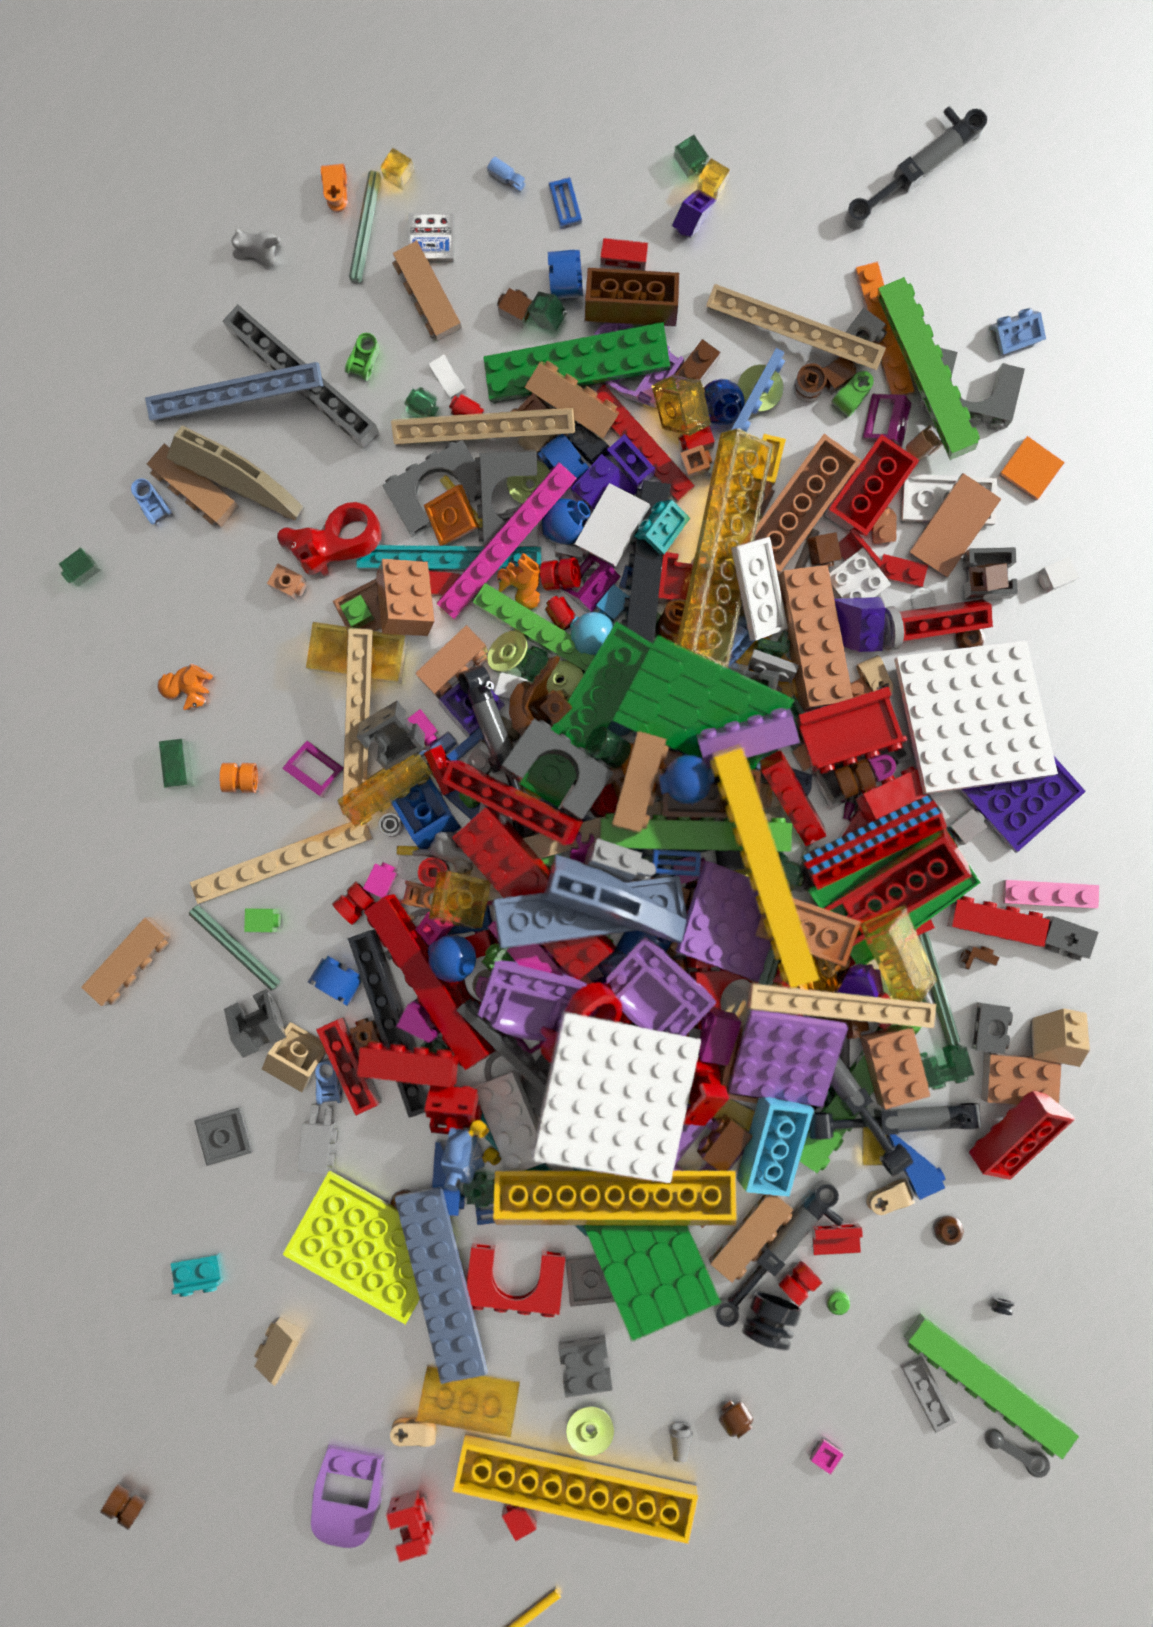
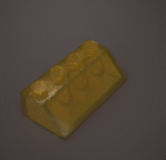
(383, 788)
(899, 955)
(471, 1404)

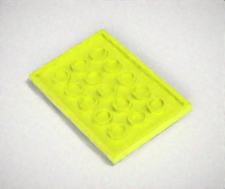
(357, 1246)

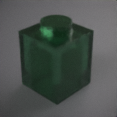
(691, 156)
(547, 311)
(78, 567)

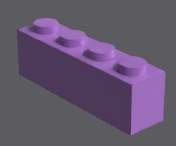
(755, 735)

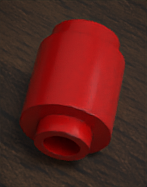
(463, 406)
(560, 612)

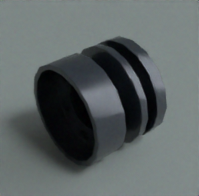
(773, 1316)

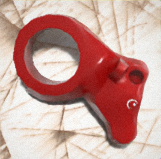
(317, 547)
(582, 1004)

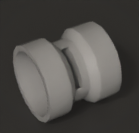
(394, 825)

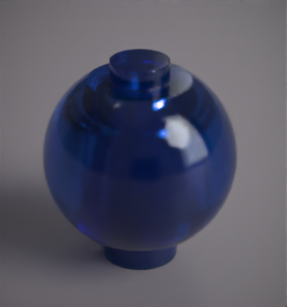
(724, 401)

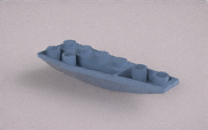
(608, 898)

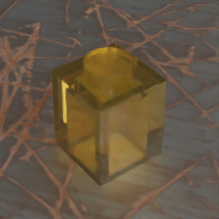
(397, 168)
(713, 178)

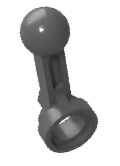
(996, 1440)

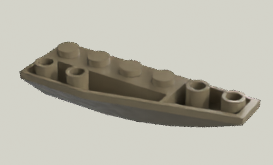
(230, 471)

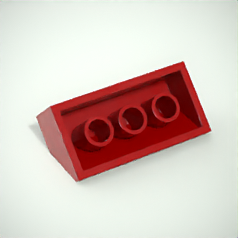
(872, 486)
(1020, 1135)

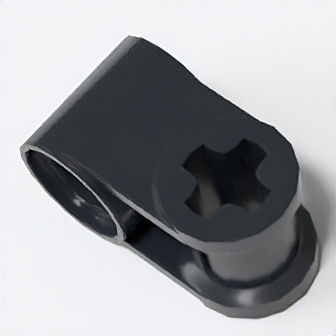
(591, 446)

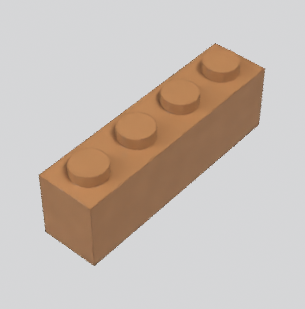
(427, 291)
(565, 393)
(196, 489)
(639, 782)
(126, 961)
(750, 1236)

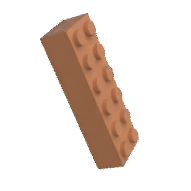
(806, 498)
(814, 637)

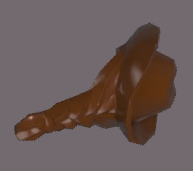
(528, 698)

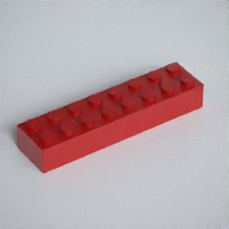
(518, 871)

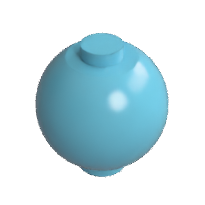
(590, 632)

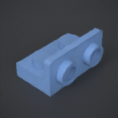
(1019, 330)

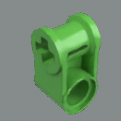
(362, 361)
(852, 395)

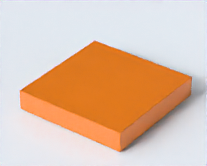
(1031, 468)
(451, 515)

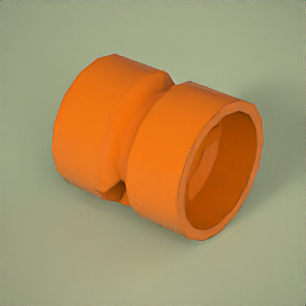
(238, 777)

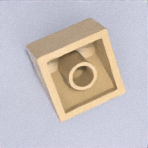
(1061, 1037)
(295, 1057)
(278, 1349)

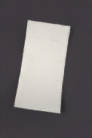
(446, 376)

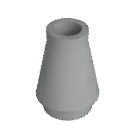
(680, 1439)

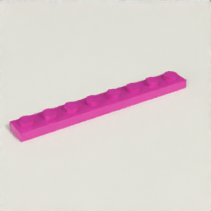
(506, 540)

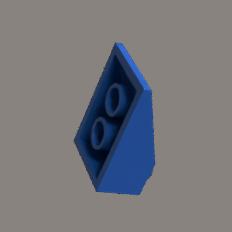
(425, 814)

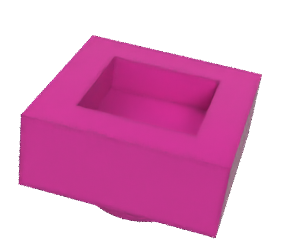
(826, 1456)

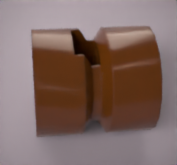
(809, 382)
(670, 621)
(855, 778)
(123, 1506)

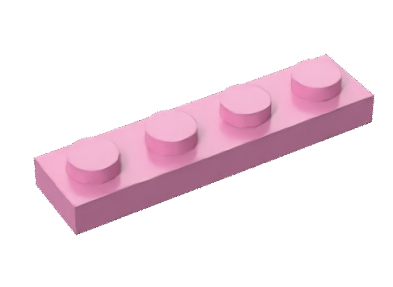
(1051, 894)

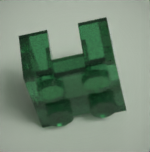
(957, 1067)

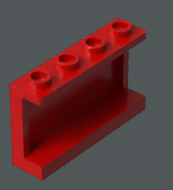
(850, 730)

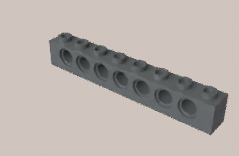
(279, 356)

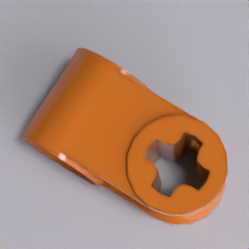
(334, 184)

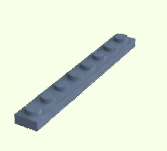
(234, 391)

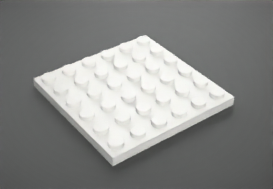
(975, 717)
(616, 1098)

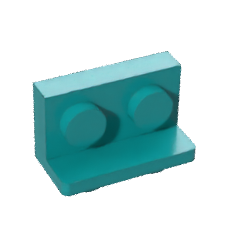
(663, 525)
(196, 1274)

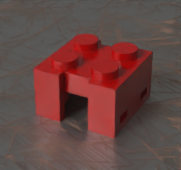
(674, 579)
(705, 1095)
(452, 1108)
(409, 1510)

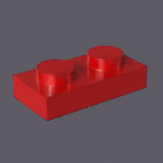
(903, 571)

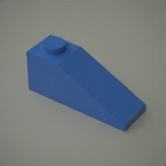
(922, 1174)
(453, 1199)

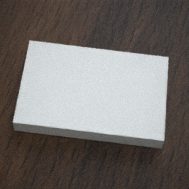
(612, 524)

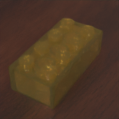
(329, 652)

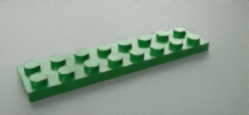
(586, 359)
(593, 705)

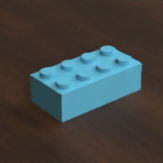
(776, 1146)

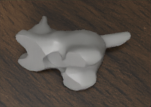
(255, 245)
(447, 849)

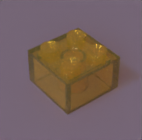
(681, 404)
(459, 899)

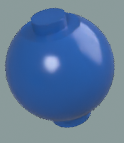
(565, 521)
(687, 779)
(452, 958)

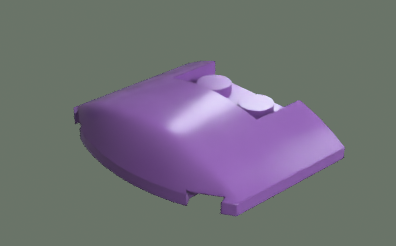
(658, 991)
(525, 999)

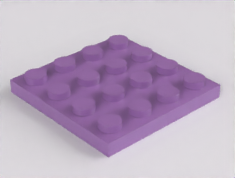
(724, 923)
(787, 1057)

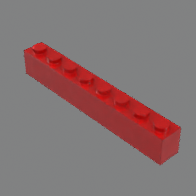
(438, 997)

